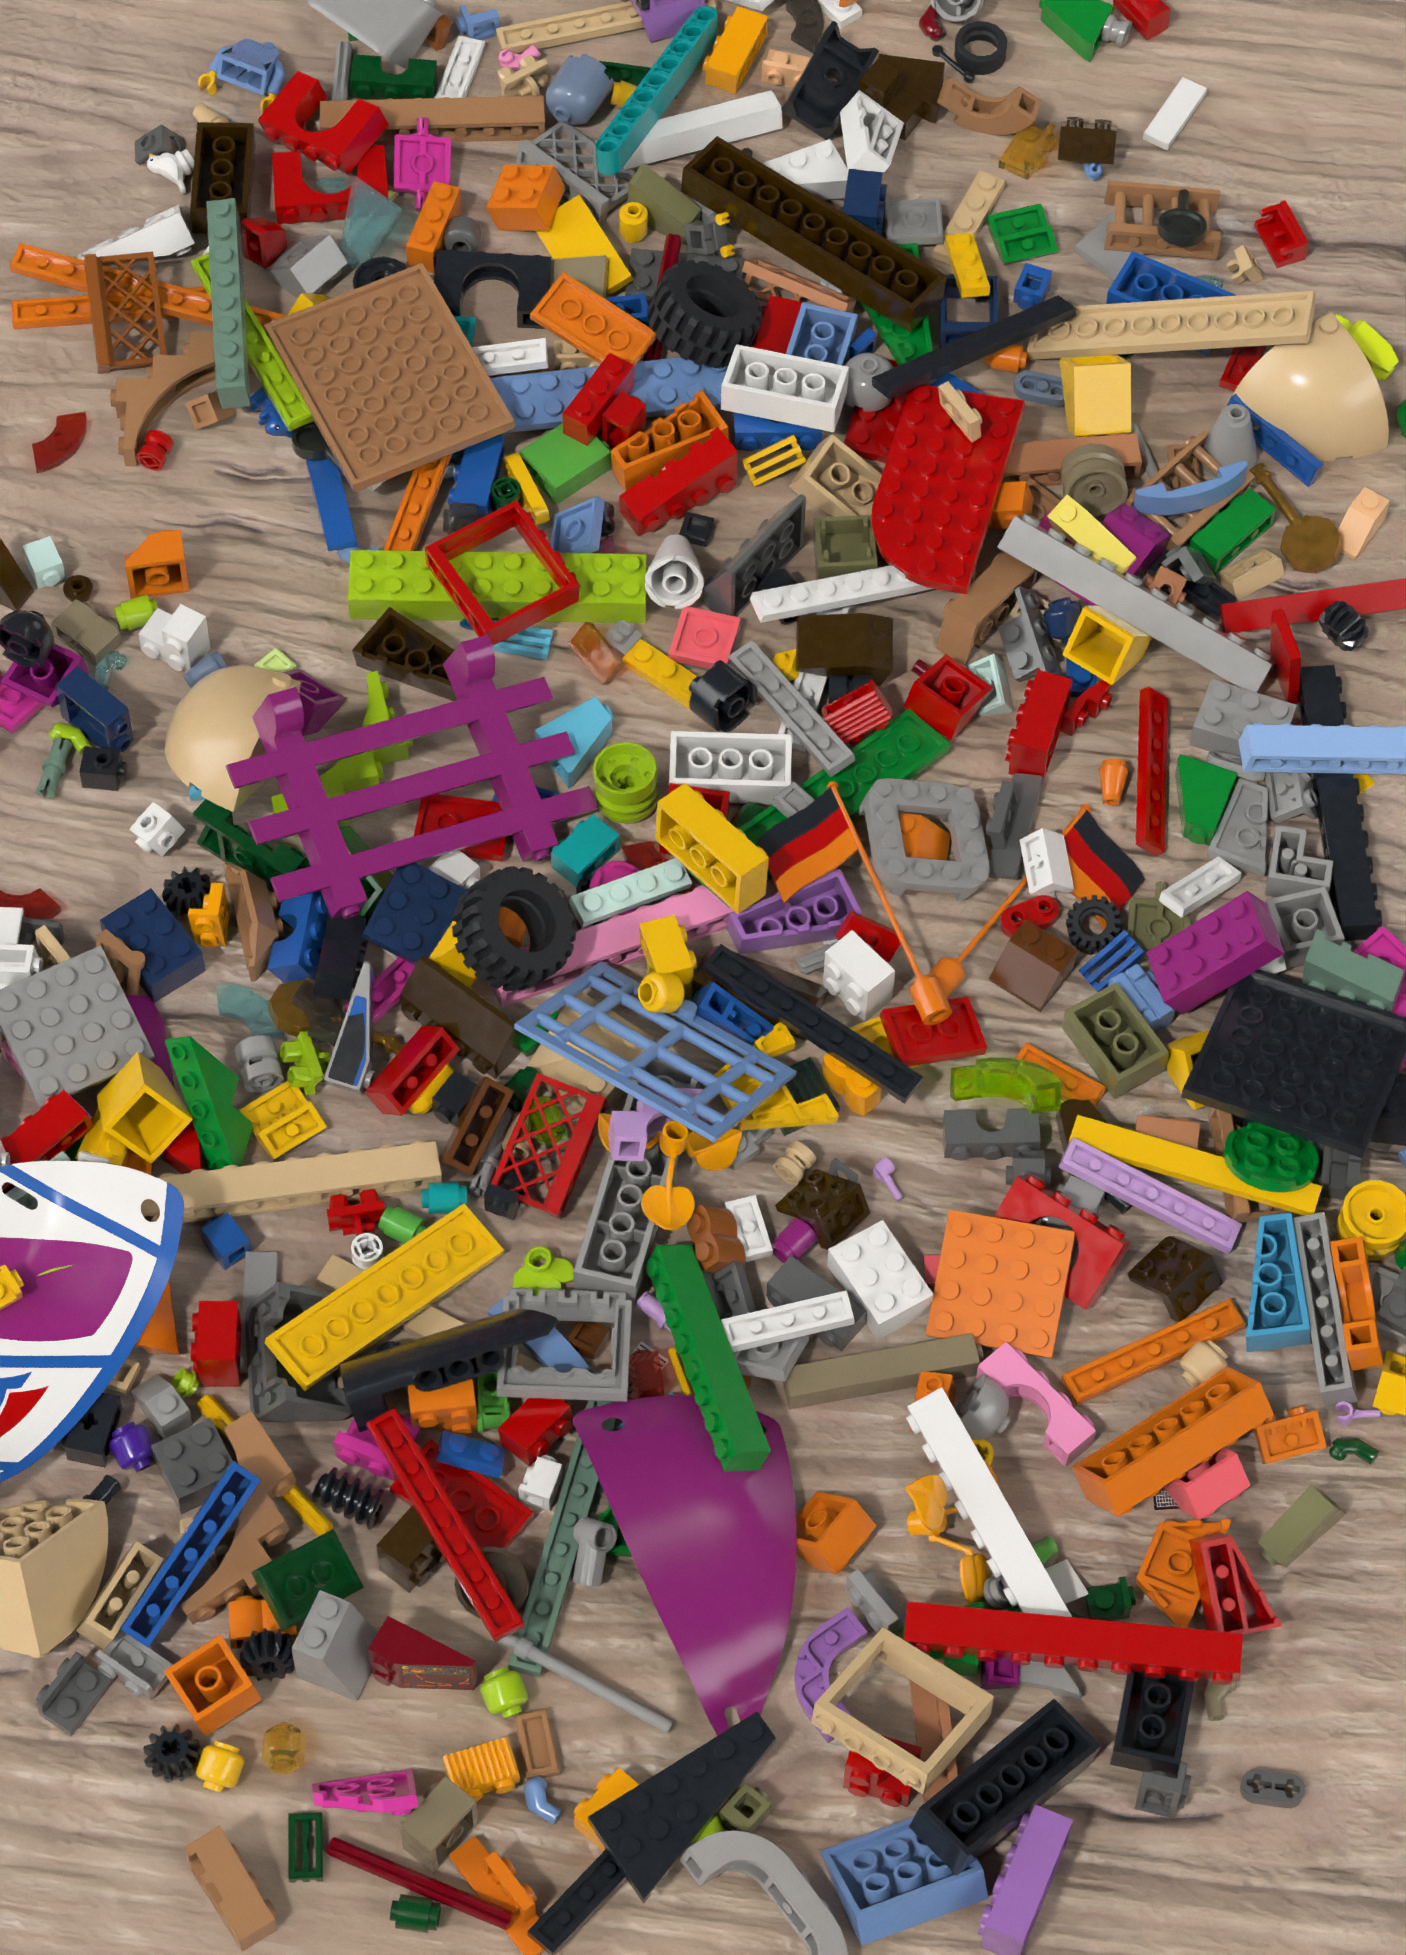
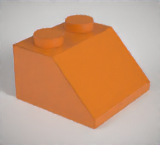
(923, 837)
(831, 1531)

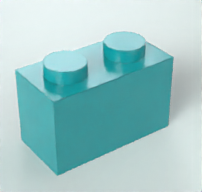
(585, 850)

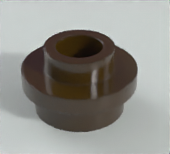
(81, 594)

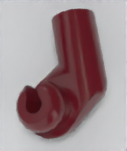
(929, 24)

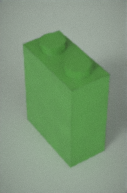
(563, 464)

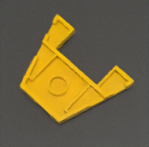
(780, 1108)

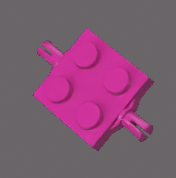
(420, 161)

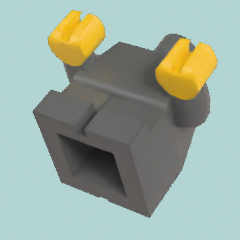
(710, 236)

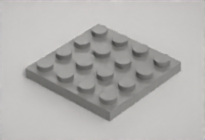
(70, 1026)

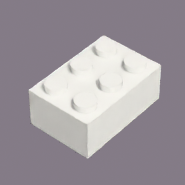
(880, 1279)

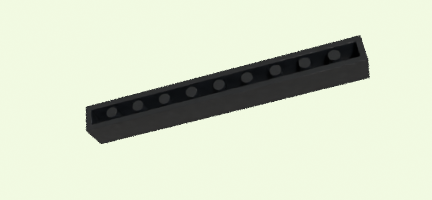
(1340, 814)

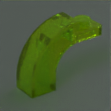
(1008, 1078)

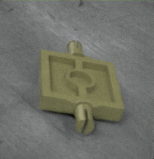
(1153, 922)

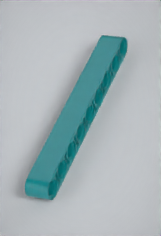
(656, 90)

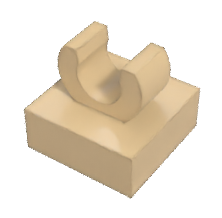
(1246, 264)

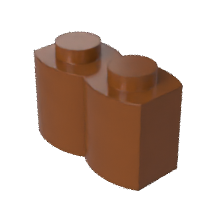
(715, 1238)

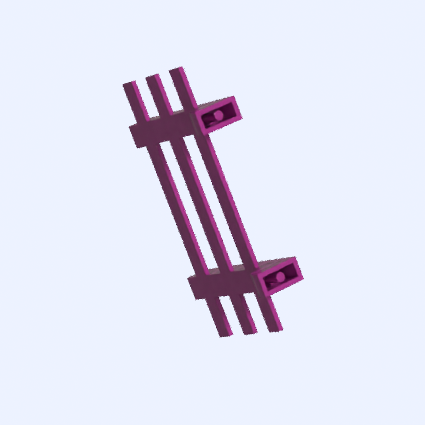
(500, 760)

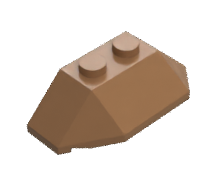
(253, 916)

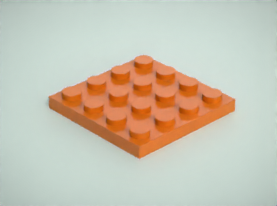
(1001, 1283)

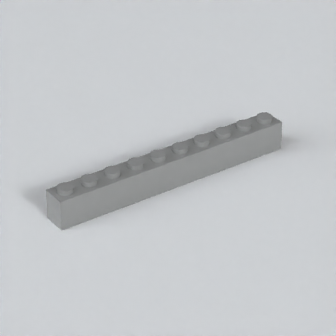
(1137, 604)

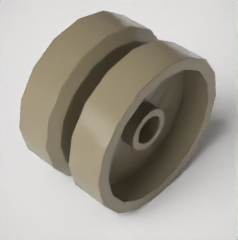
(1094, 478)

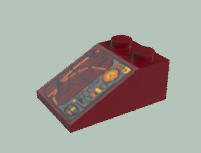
(417, 1661)

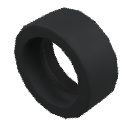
(980, 31)

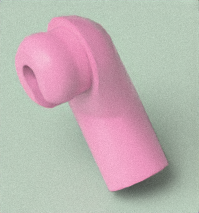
(512, 59)

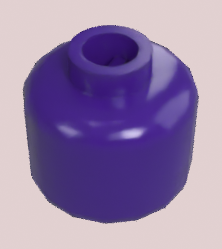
(132, 1446)

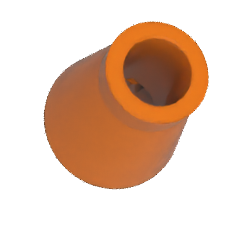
(1112, 780)

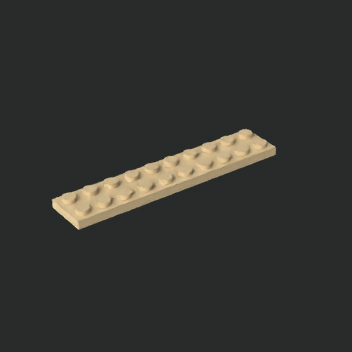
(1179, 325)

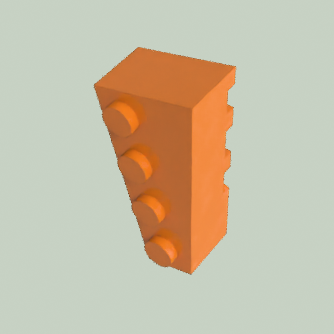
(665, 440)

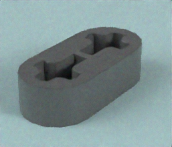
(1274, 1781)

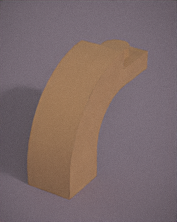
(988, 114)

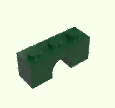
(372, 83)

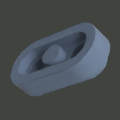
(1042, 388)

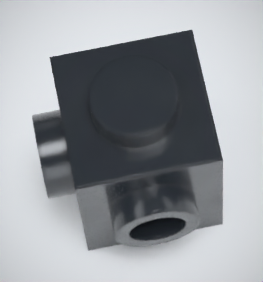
(102, 768)

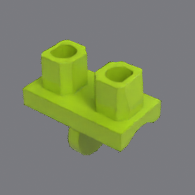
(309, 1061)

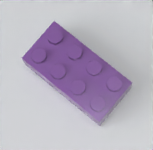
(1027, 1880)

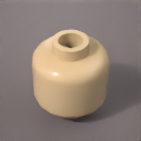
(1202, 1362)

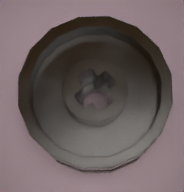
(510, 1573)

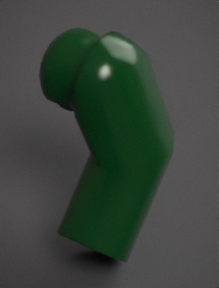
(1355, 1446)

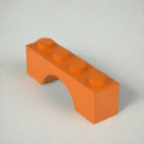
(1357, 1303)

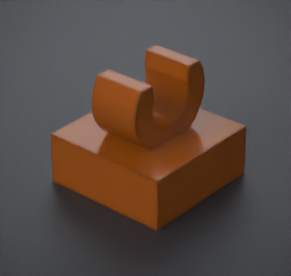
(439, 33)

